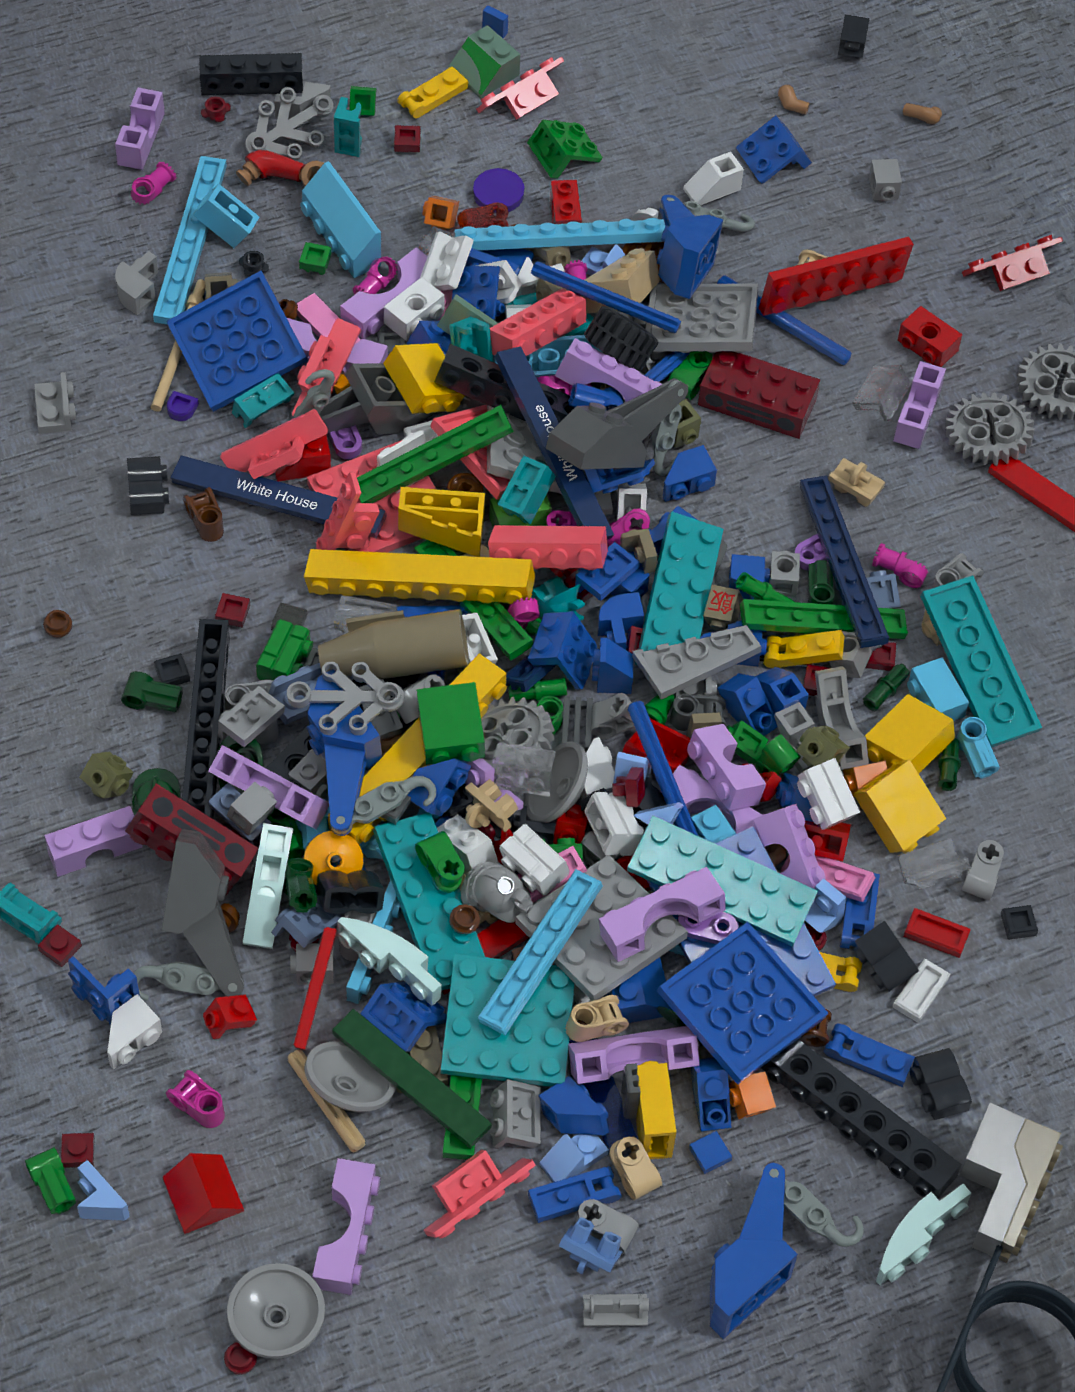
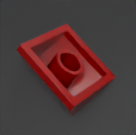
(202, 1191)

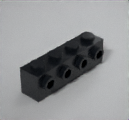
(250, 73)

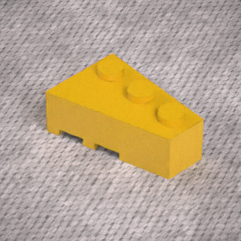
(443, 517)

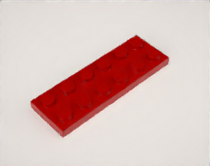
(835, 276)

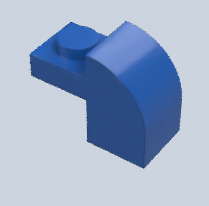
(619, 615)

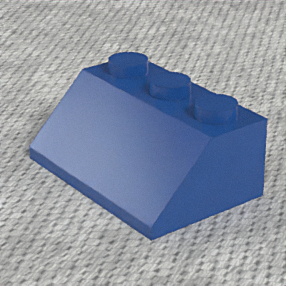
(639, 994)

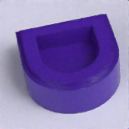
(181, 406)

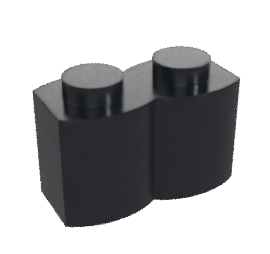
(145, 485)
(351, 891)
(886, 957)
(941, 1084)

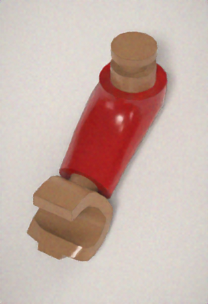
(268, 163)

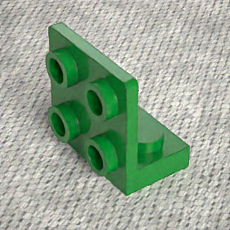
(560, 142)

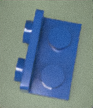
(616, 569)

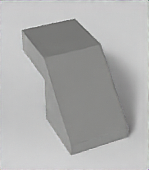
(310, 92)
(792, 724)

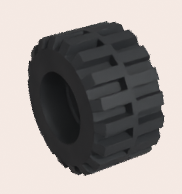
(621, 338)

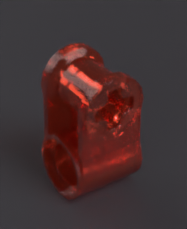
(484, 216)

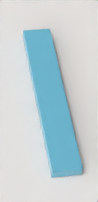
(540, 952)

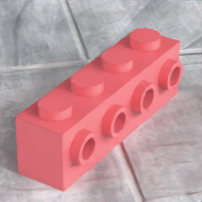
(540, 323)
(551, 545)

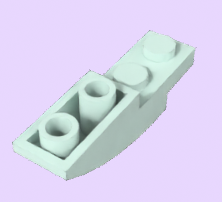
(267, 885)
(385, 949)
(916, 1230)

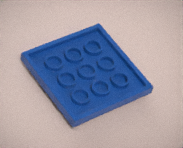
(237, 340)
(742, 1002)

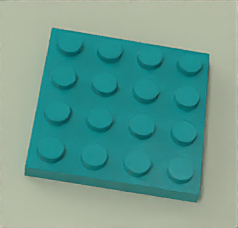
(535, 1044)

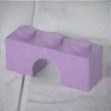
(137, 138)
(920, 405)
(734, 784)
(788, 829)
(72, 845)

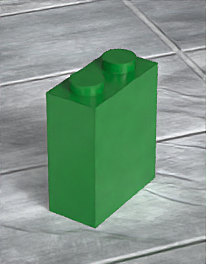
(451, 723)

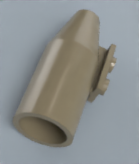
(399, 644)

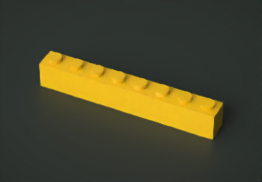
(419, 576)
(408, 752)

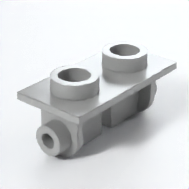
(615, 1310)

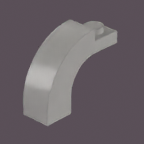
(835, 711)

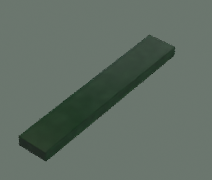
(412, 1078)

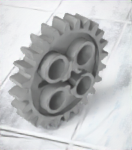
(1039, 378)
(971, 432)
(516, 725)

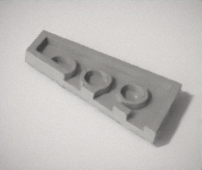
(689, 662)

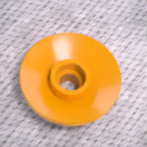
(329, 844)

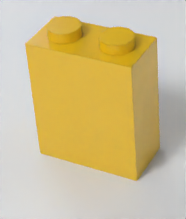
(414, 373)
(910, 733)
(900, 807)
(655, 1110)

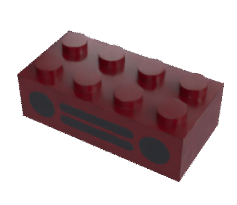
(759, 392)
(165, 815)

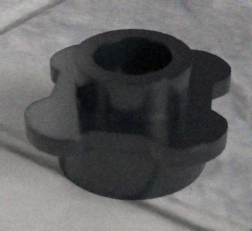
(253, 262)

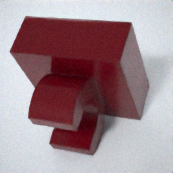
(631, 786)

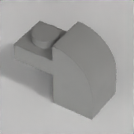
(134, 284)

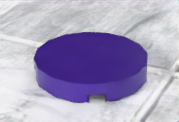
(499, 186)

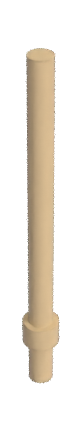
(173, 360)

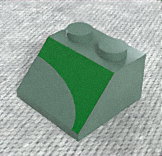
(486, 61)

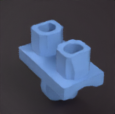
(589, 1250)

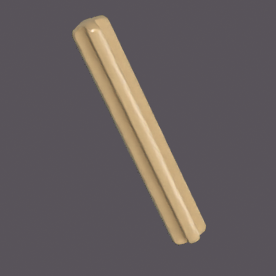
(335, 1115)

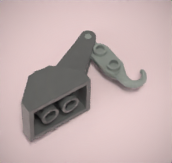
(369, 399)
(614, 438)
(195, 909)

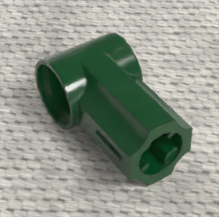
(820, 583)
(144, 691)
(300, 884)

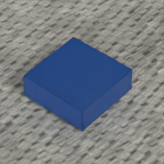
(496, 20)
(710, 1152)

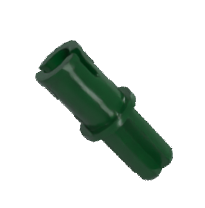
(886, 687)
(949, 766)

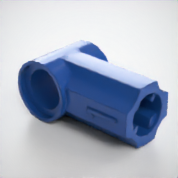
(584, 395)

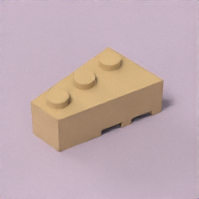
(629, 276)

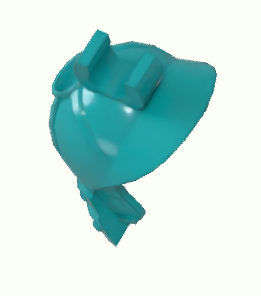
(557, 597)

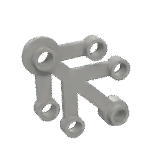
(286, 128)
(350, 697)

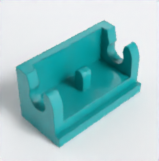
(347, 129)
(472, 336)
(262, 399)
(527, 489)
(26, 914)

